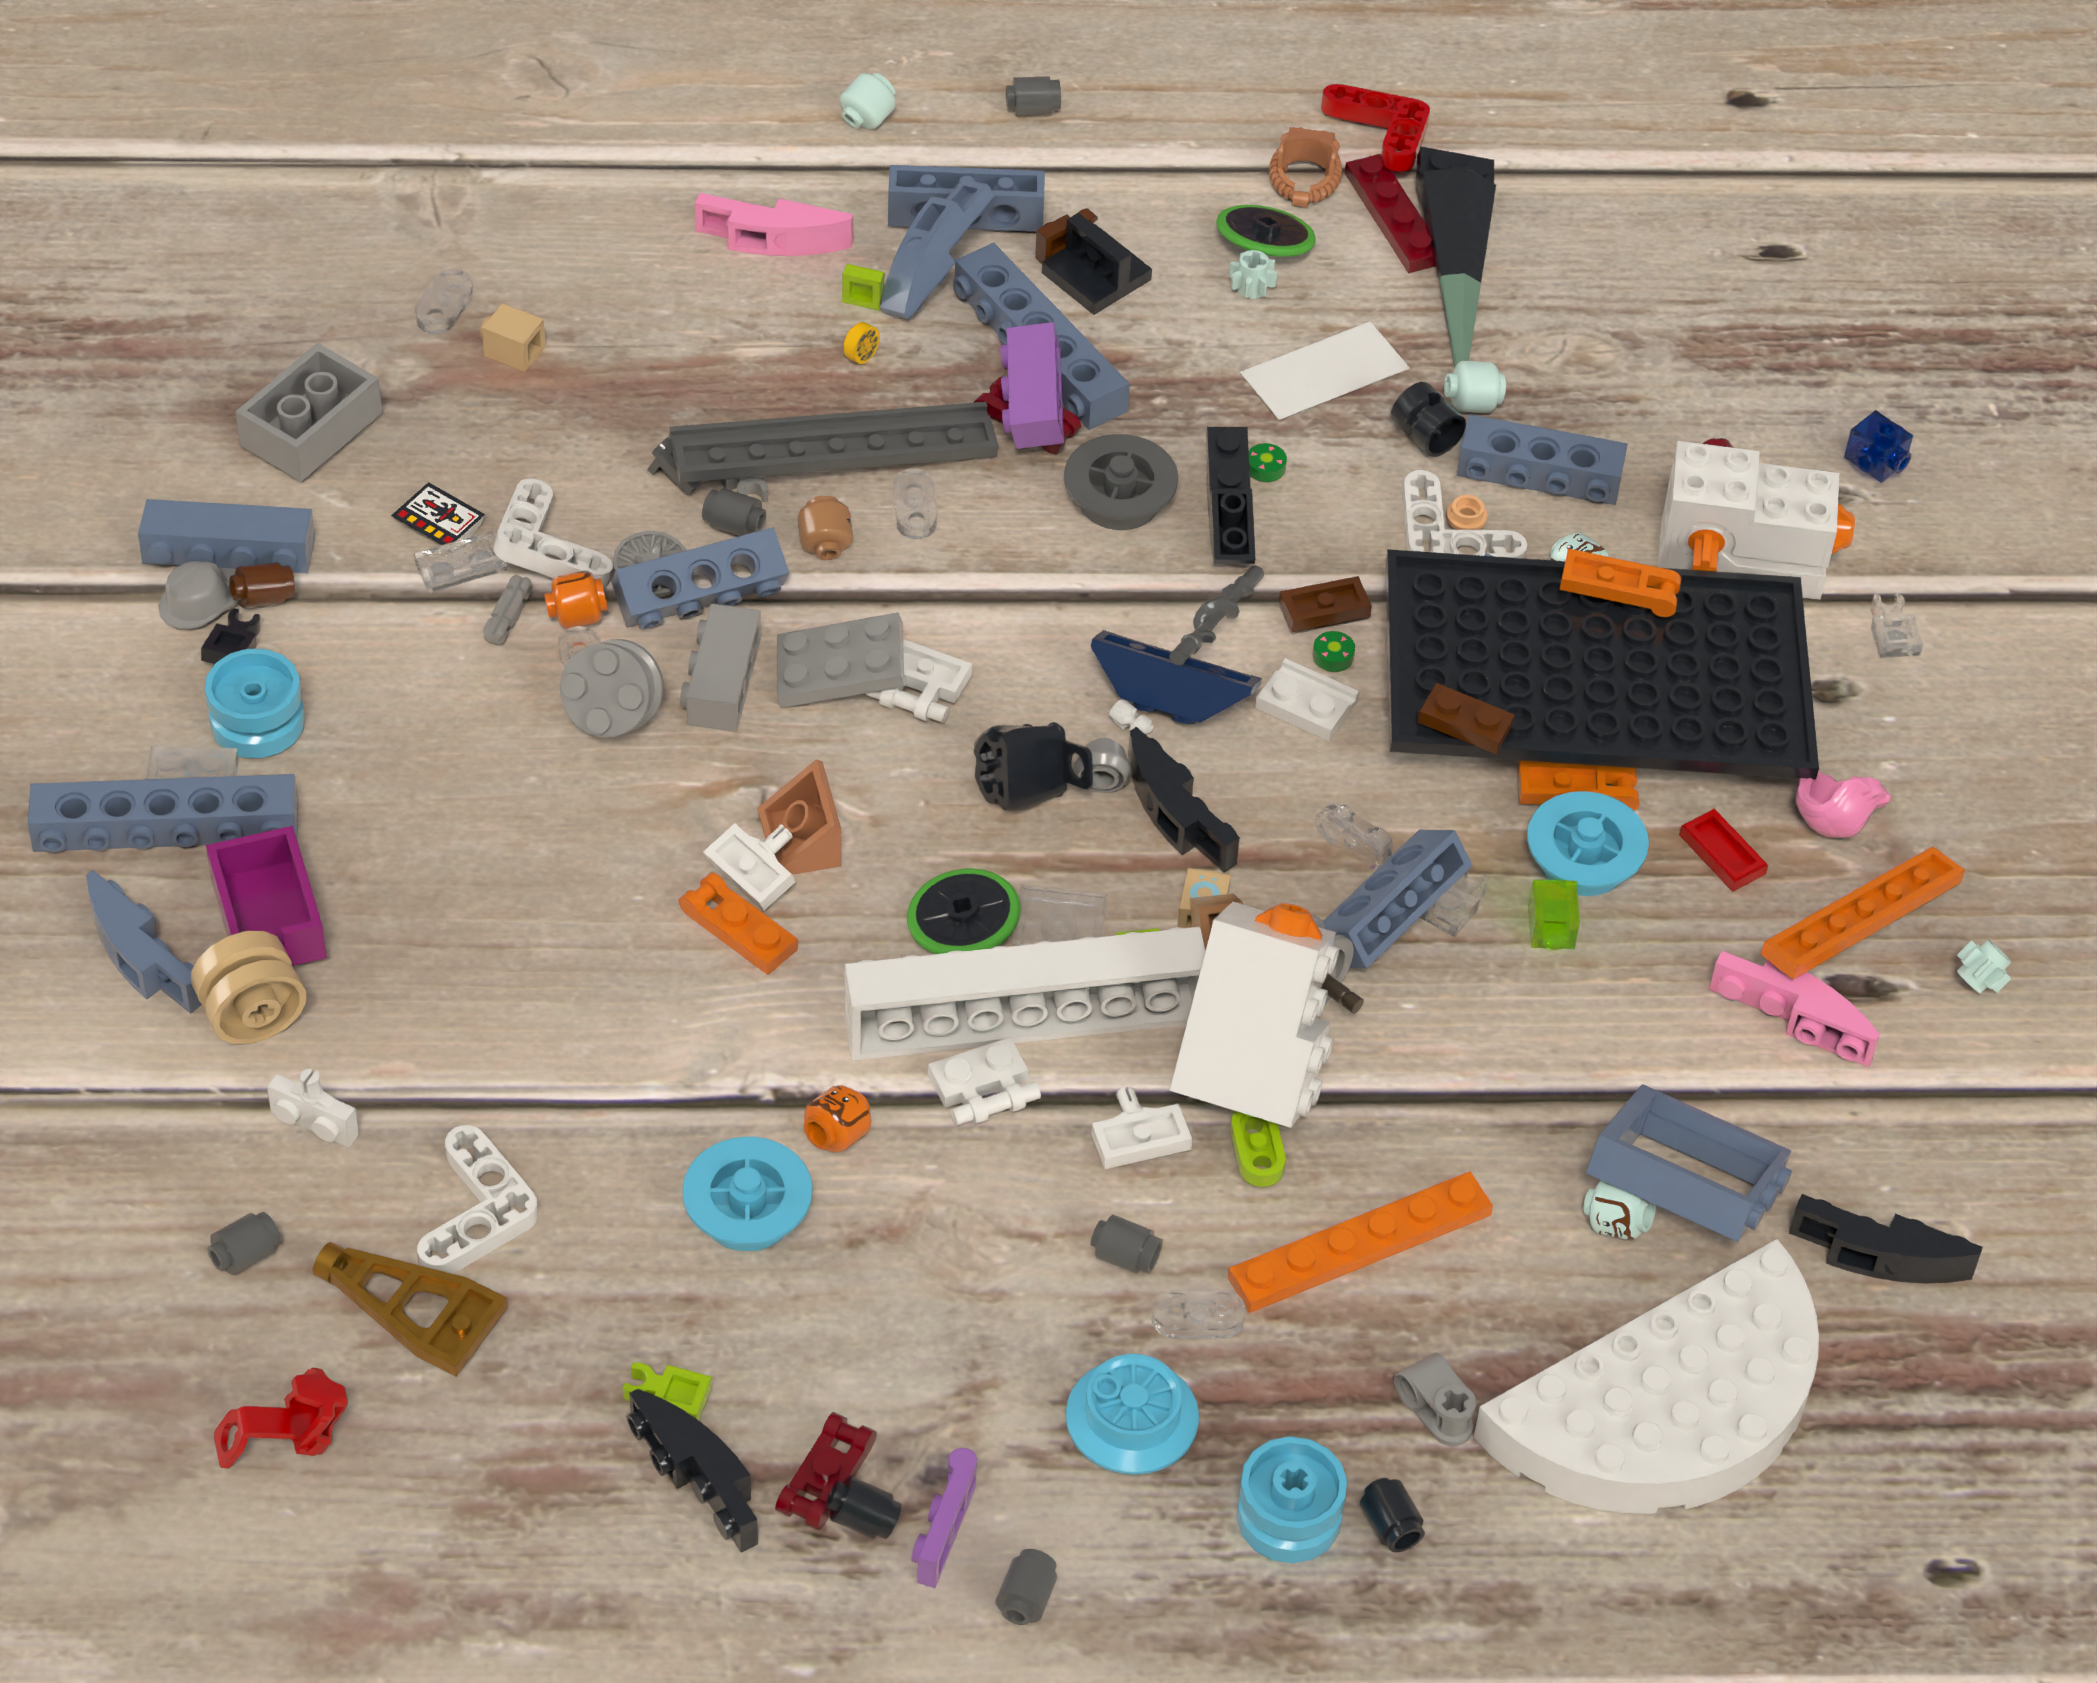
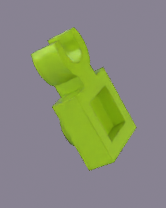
(676, 1385)

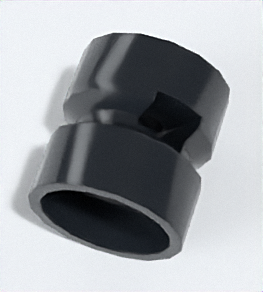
(1430, 420)

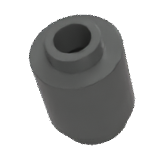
(1033, 95)
(733, 512)
(243, 1242)
(1126, 1244)
(1027, 1587)

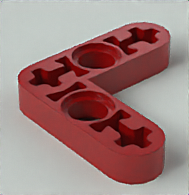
(1383, 111)

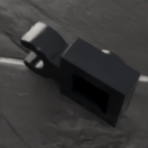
(230, 638)

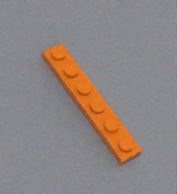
(1862, 912)
(1359, 1241)

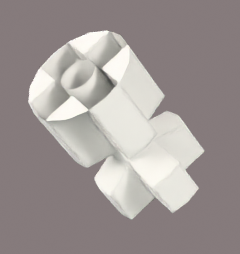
(1126, 716)

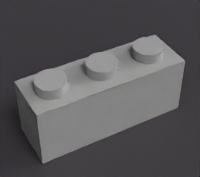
(721, 667)

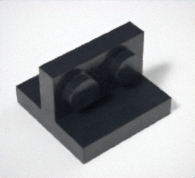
(1094, 266)

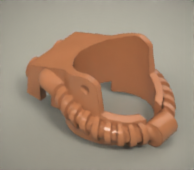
(1310, 146)

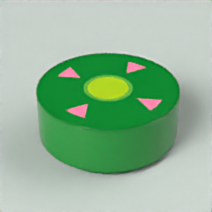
(1267, 462)
(1333, 651)

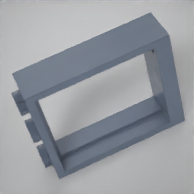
(1702, 1138)

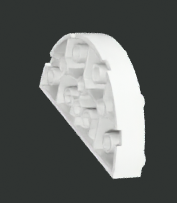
(1672, 1400)

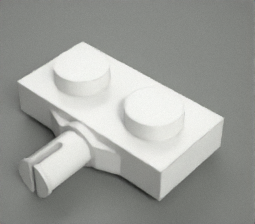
(752, 863)
(312, 1108)
(1140, 1132)

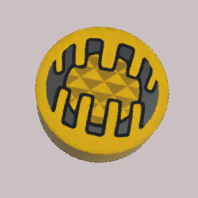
(861, 342)

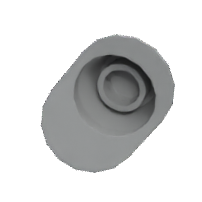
(196, 595)

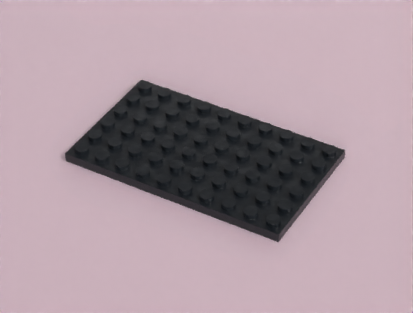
(1603, 678)

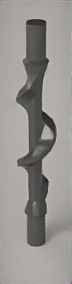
(1213, 611)

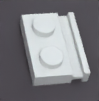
(1307, 699)

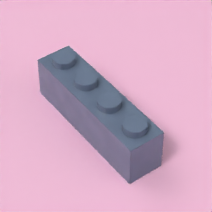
(225, 534)

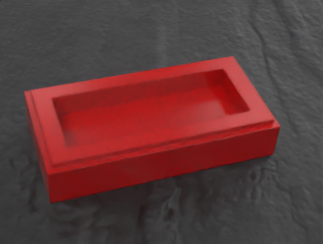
(1723, 850)

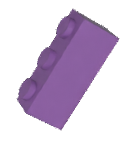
(1033, 385)

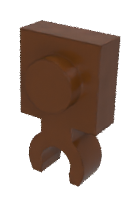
(1052, 236)

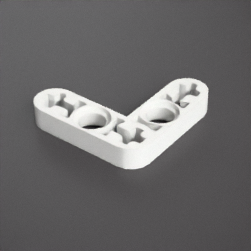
(1442, 539)
(526, 546)
(493, 1199)

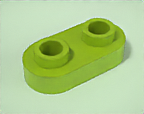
(1257, 1149)

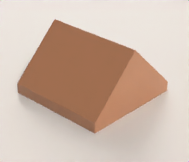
(810, 816)

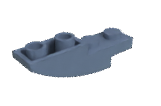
(924, 254)
(133, 946)

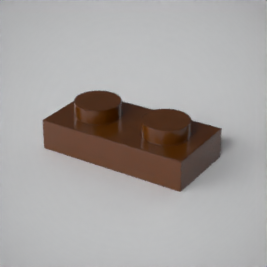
(1325, 604)
(1466, 718)

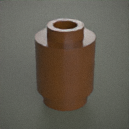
(262, 584)

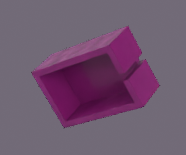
(267, 889)

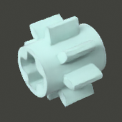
(1252, 274)
(1984, 966)

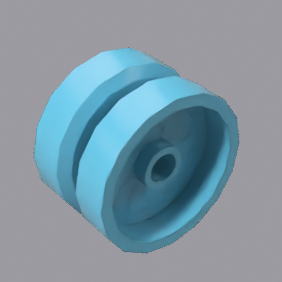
(255, 702)
(1291, 1499)

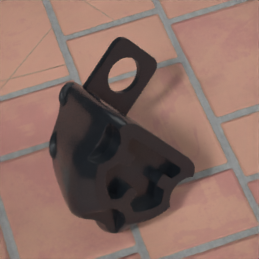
(1027, 764)

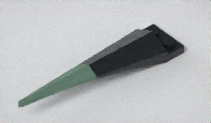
(1458, 208)

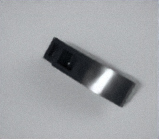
(1230, 496)
(1167, 798)
(1898, 1253)
(696, 1456)

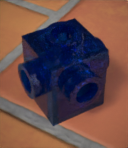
(1879, 446)

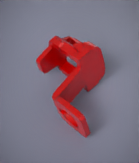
(306, 1420)

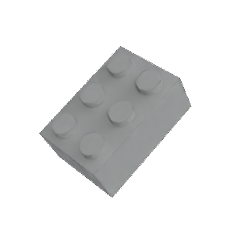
(309, 412)

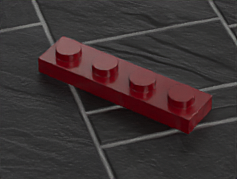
(1392, 212)

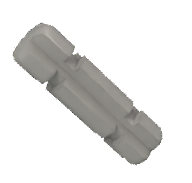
(507, 609)

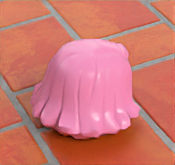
(1839, 806)

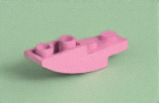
(777, 231)
(1812, 1007)

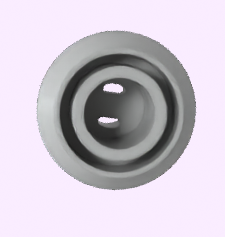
(1109, 765)

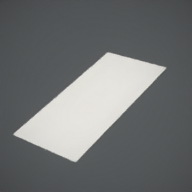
(1324, 370)

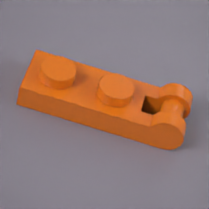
(1621, 581)
(1546, 780)
(739, 924)

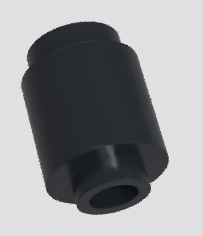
(863, 1508)
(1392, 1514)

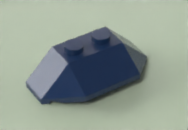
(1153, 682)

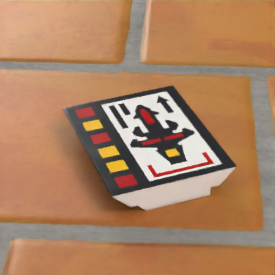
(439, 515)

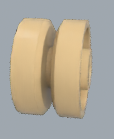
(248, 987)

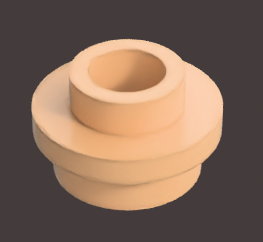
(1467, 513)

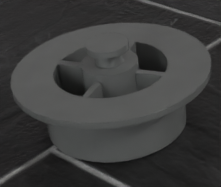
(1121, 480)

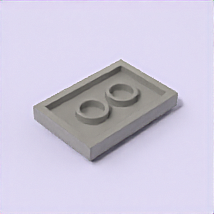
(840, 660)

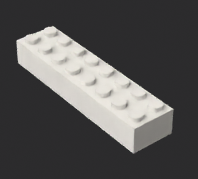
(1021, 993)

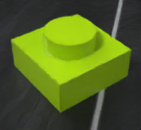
(862, 286)

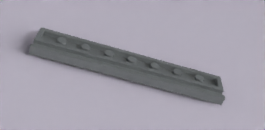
(832, 442)

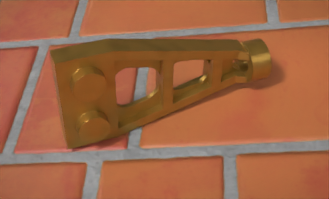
(455, 1332)

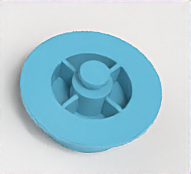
(1587, 841)
(747, 1192)
(1132, 1415)

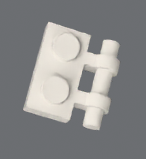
(932, 674)
(979, 1073)

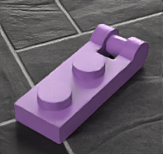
(946, 1517)

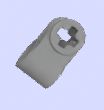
(1438, 1399)

